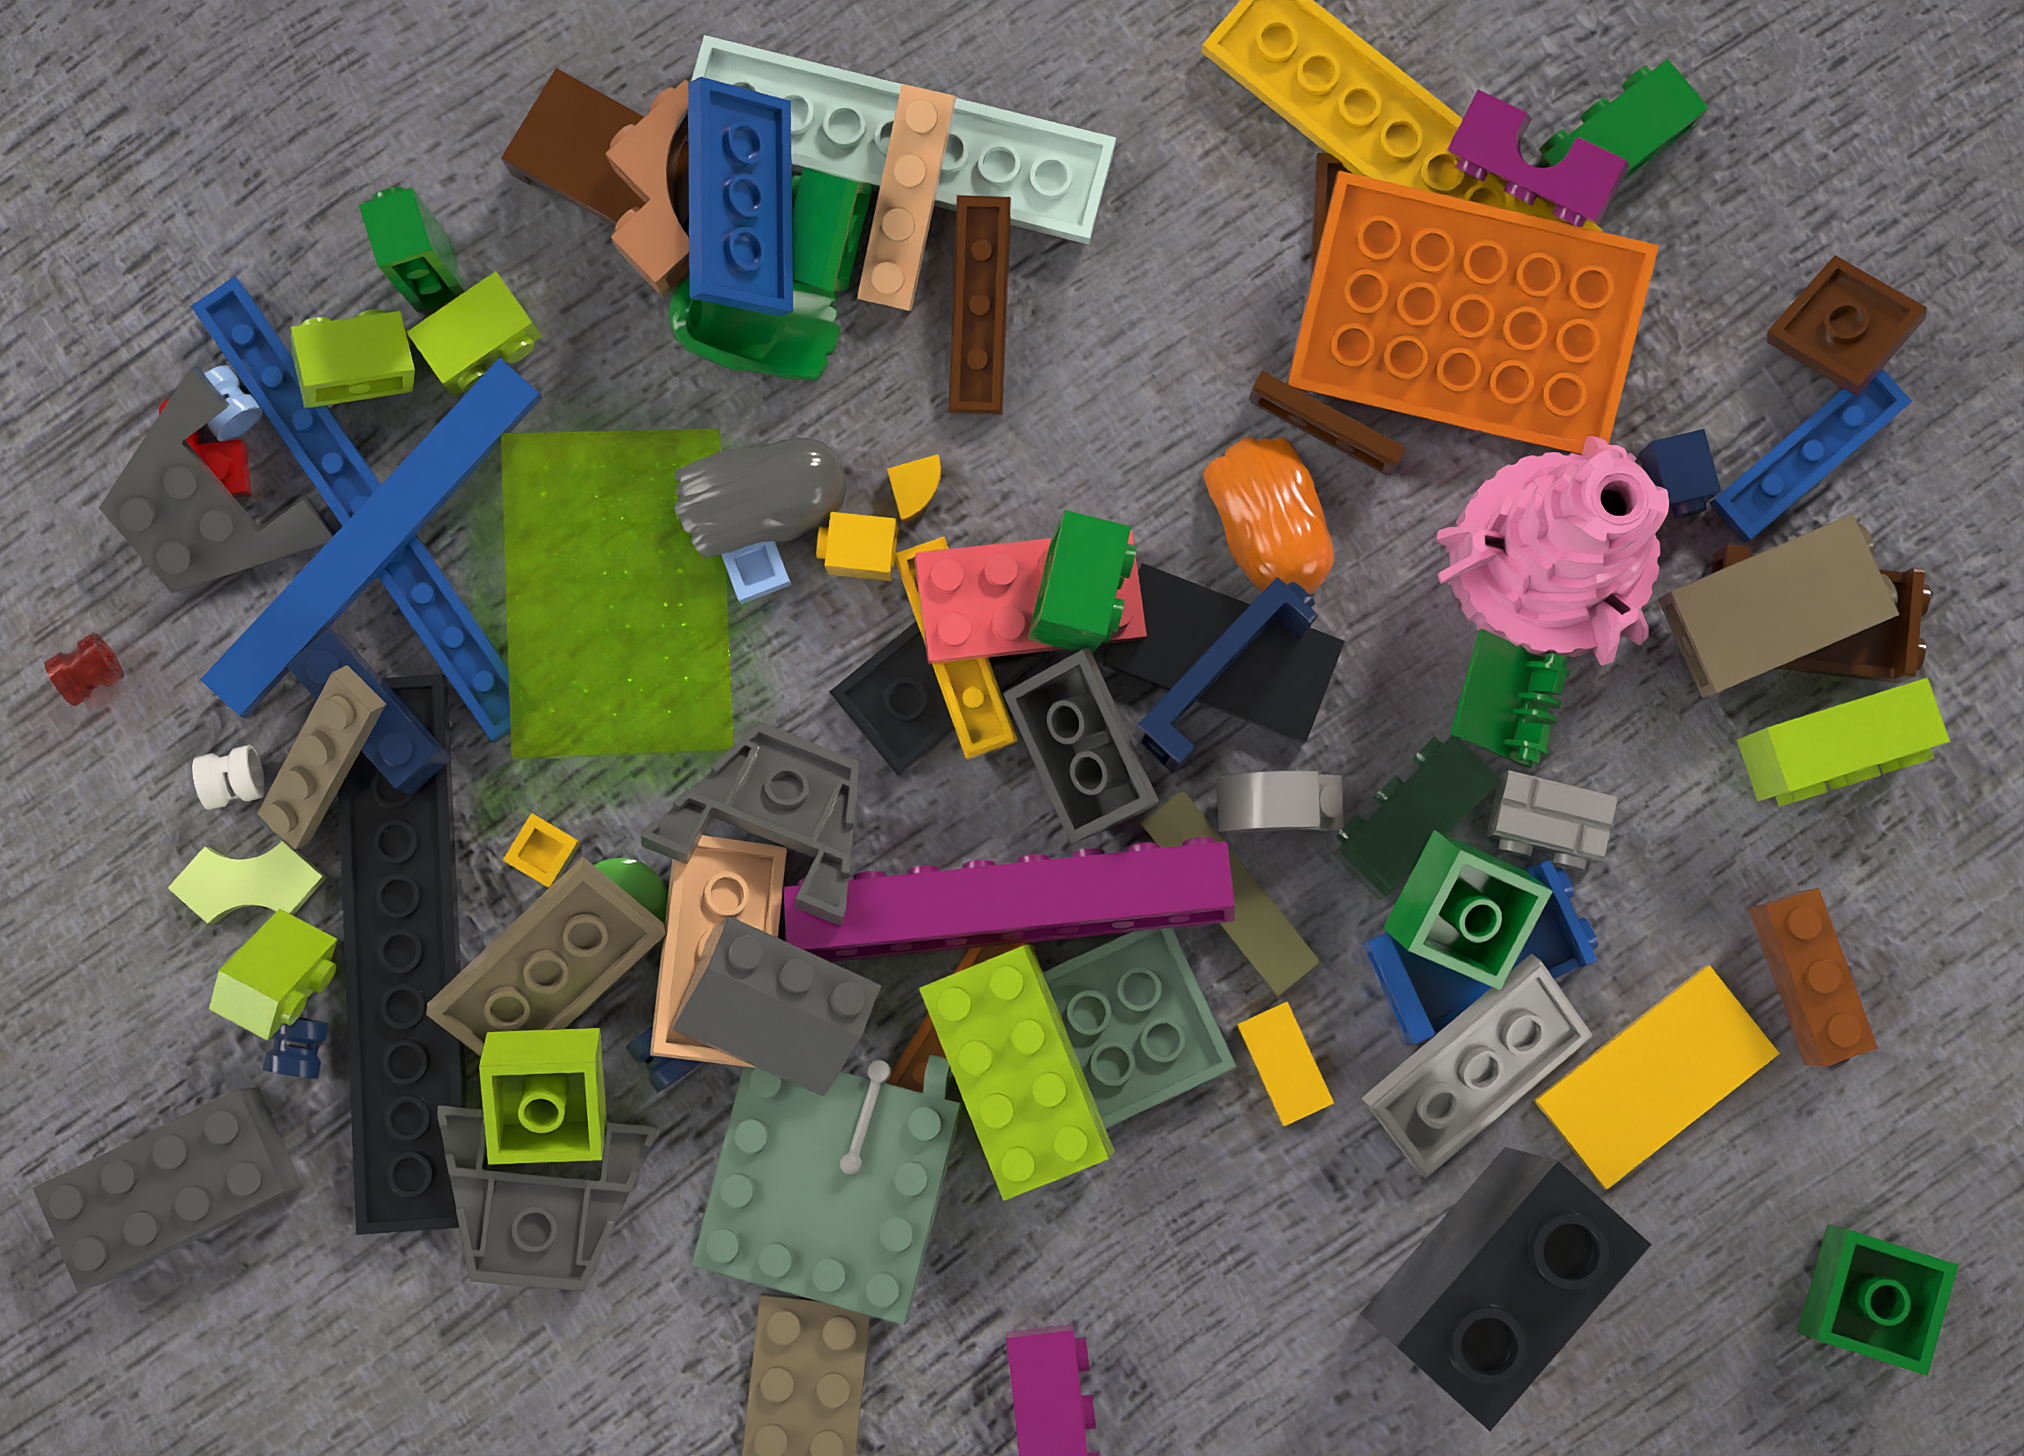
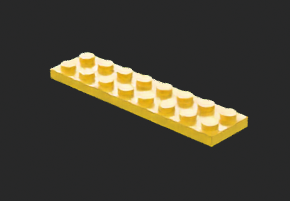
(1351, 100)

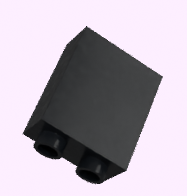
(1505, 1281)

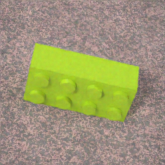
(1017, 1072)

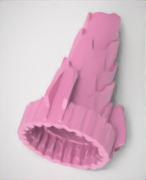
(1549, 562)

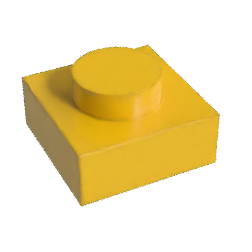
(542, 850)

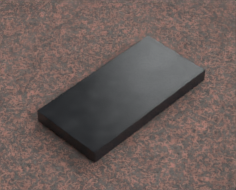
(1270, 684)
(900, 702)

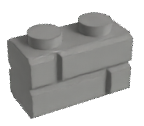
(1551, 819)

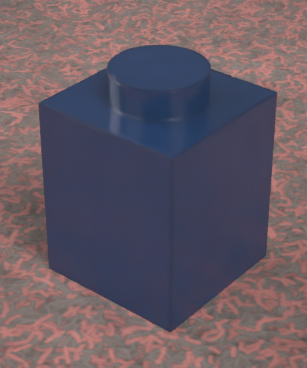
(1683, 468)

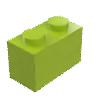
(474, 333)
(352, 358)
(274, 975)

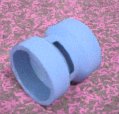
(243, 408)

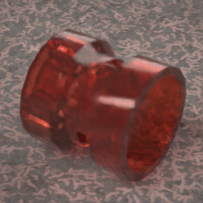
(84, 669)

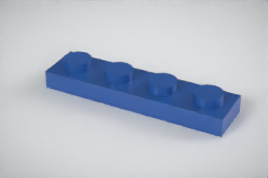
(1808, 455)

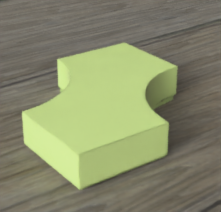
(219, 885)

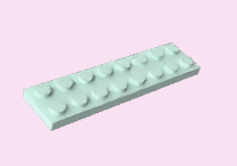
(847, 121)

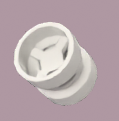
(228, 777)

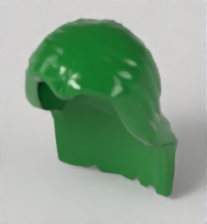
(760, 342)

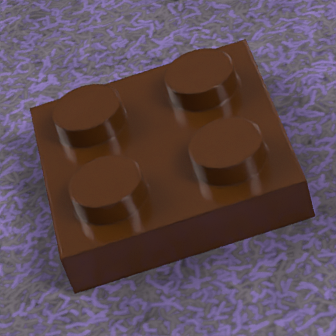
(1846, 325)

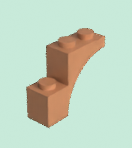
(647, 162)

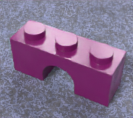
(1491, 143)

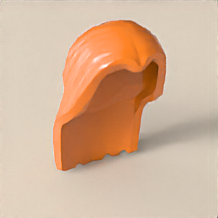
(1271, 513)

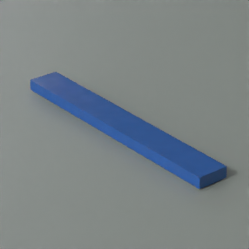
(371, 538)

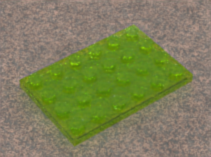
(609, 600)

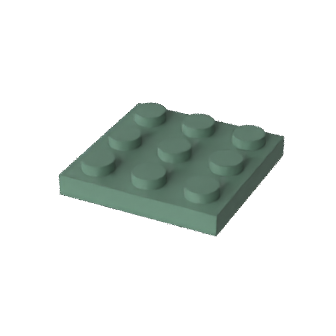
(1138, 1022)

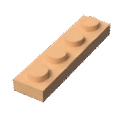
(906, 197)

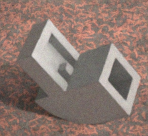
(1279, 802)

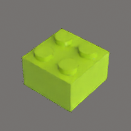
(543, 1096)

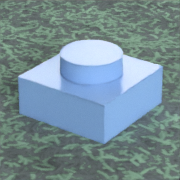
(756, 570)

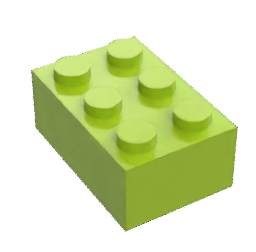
(1844, 743)

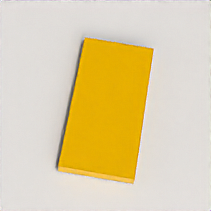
(1656, 1077)

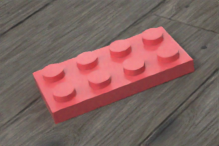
(985, 597)

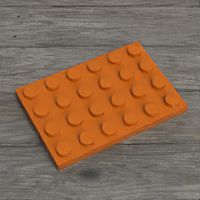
(1471, 314)

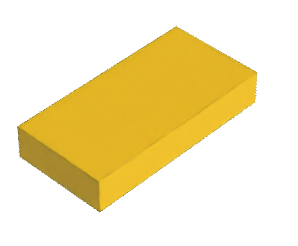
(1285, 1064)

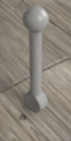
(878, 1073)

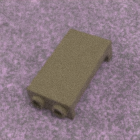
(1779, 605)

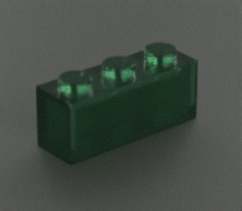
(1432, 798)

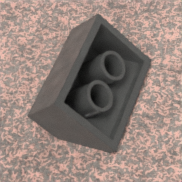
(1081, 747)
(775, 1005)

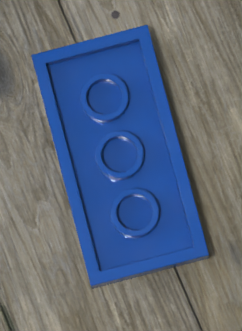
(740, 197)

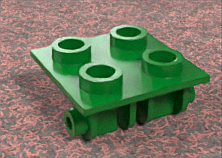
(1509, 699)

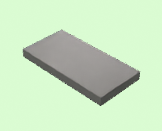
(1477, 1066)

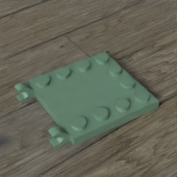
(804, 1226)

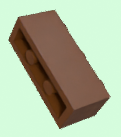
(1812, 978)

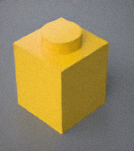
(858, 546)

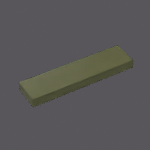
(1259, 926)

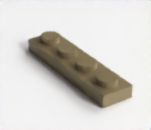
(321, 757)

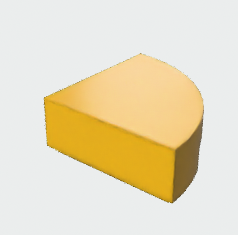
(915, 485)

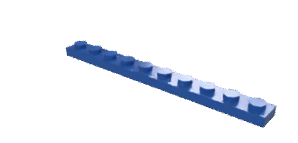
(346, 484)

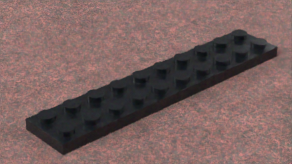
(397, 959)

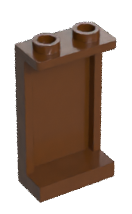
(566, 145)
(1879, 653)

